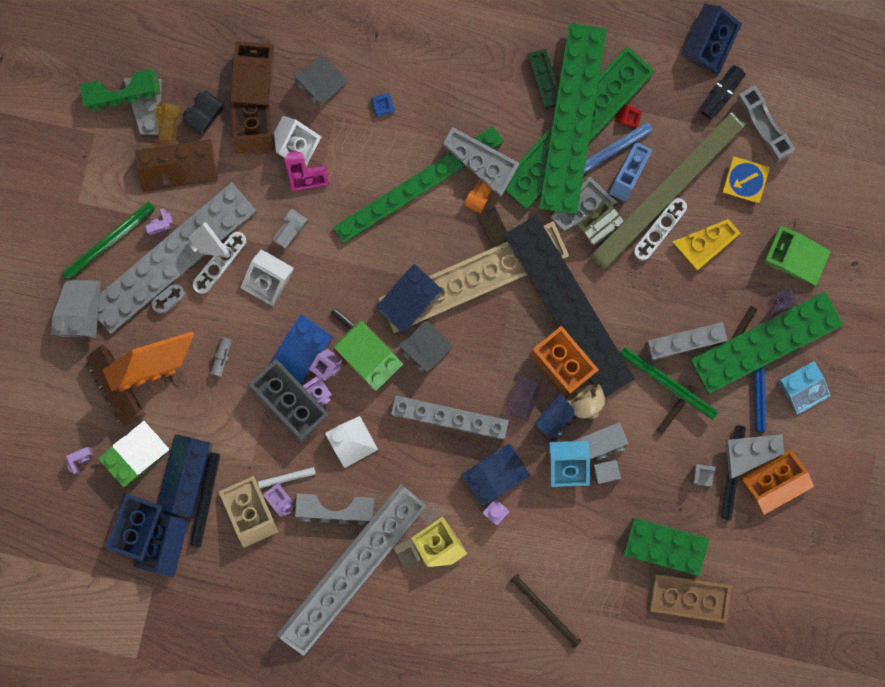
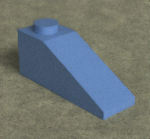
(630, 172)

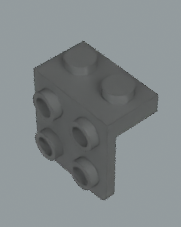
(320, 80)
(425, 347)

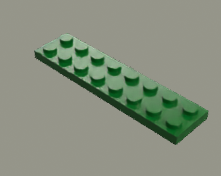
(766, 342)

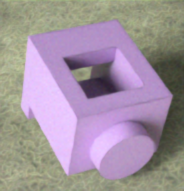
(317, 383)
(495, 512)

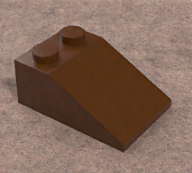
(251, 128)

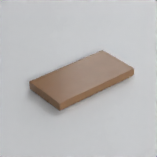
(690, 598)

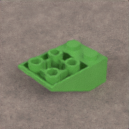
(797, 255)

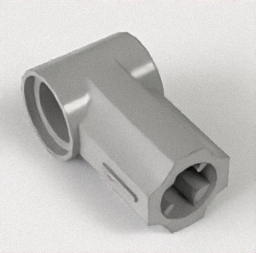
(292, 224)

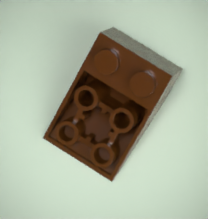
(252, 73)

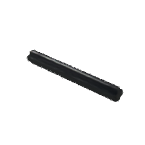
(731, 484)
(205, 499)

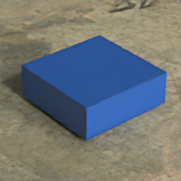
(383, 105)

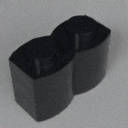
(203, 112)

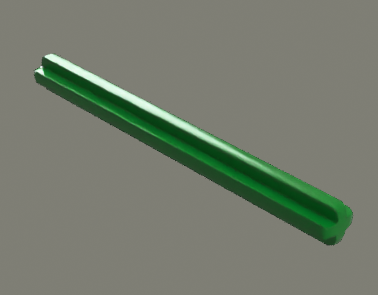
(108, 240)
(669, 383)

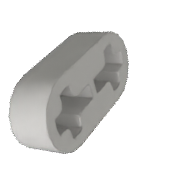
(171, 302)

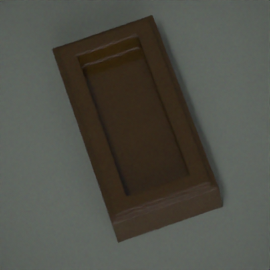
(493, 227)

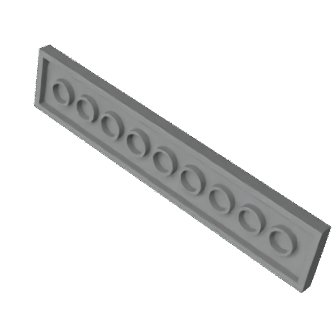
(170, 259)
(351, 570)

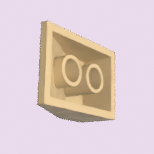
(248, 511)

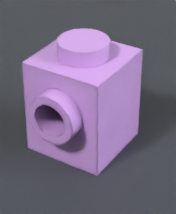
(326, 364)

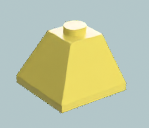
(439, 544)

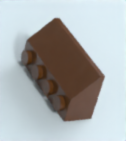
(176, 165)
(123, 402)

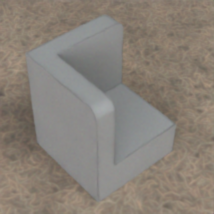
(607, 472)
(703, 475)

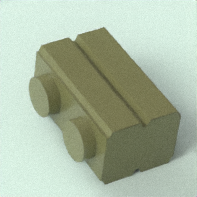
(600, 223)

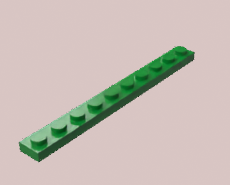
(408, 190)

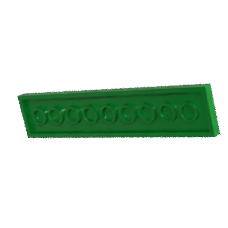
(614, 90)
(573, 118)

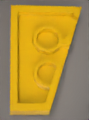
(706, 243)

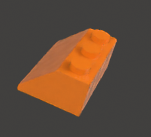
(563, 361)
(777, 482)

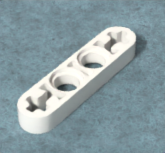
(660, 229)
(223, 265)

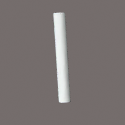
(286, 478)

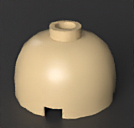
(588, 401)

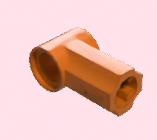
(478, 197)

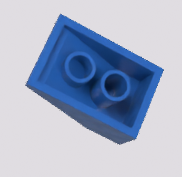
(301, 347)

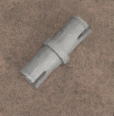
(221, 356)

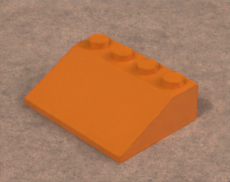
(148, 362)

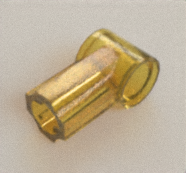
(167, 115)

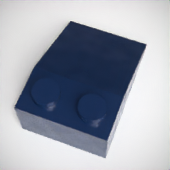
(409, 298)
(555, 418)
(495, 475)

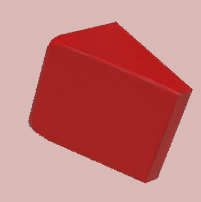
(628, 116)

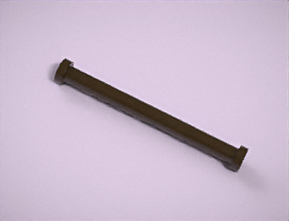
(545, 610)

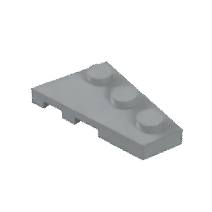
(145, 113)
(591, 197)
(751, 452)

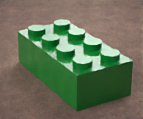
(666, 547)

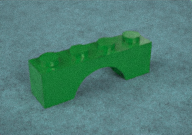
(142, 85)

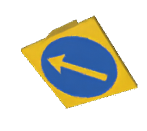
(746, 179)

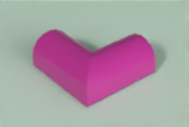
(304, 178)

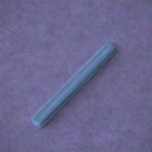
(617, 146)

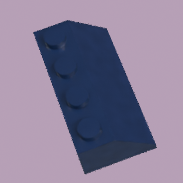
(184, 475)

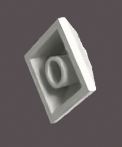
(295, 136)
(207, 242)
(351, 441)

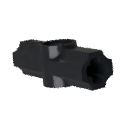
(722, 91)

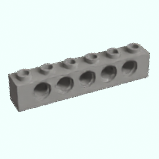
(449, 417)

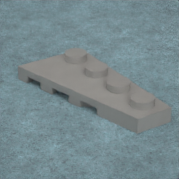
(486, 163)

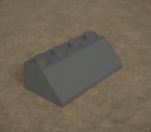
(287, 401)

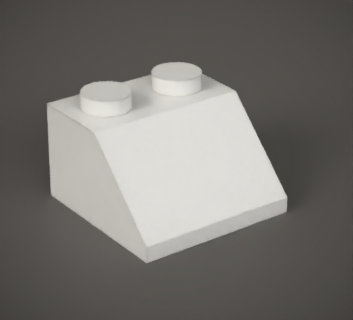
(266, 277)

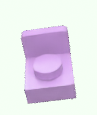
(156, 226)
(79, 456)
(279, 500)

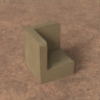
(407, 553)

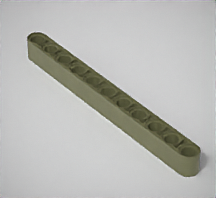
(668, 190)

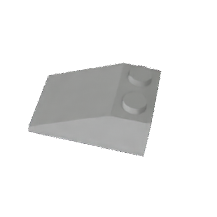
(77, 309)

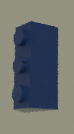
(711, 38)
(132, 526)
(164, 546)

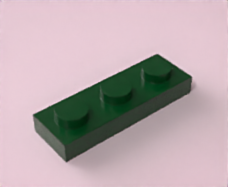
(544, 77)

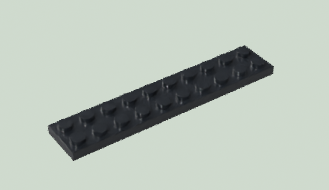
(568, 302)

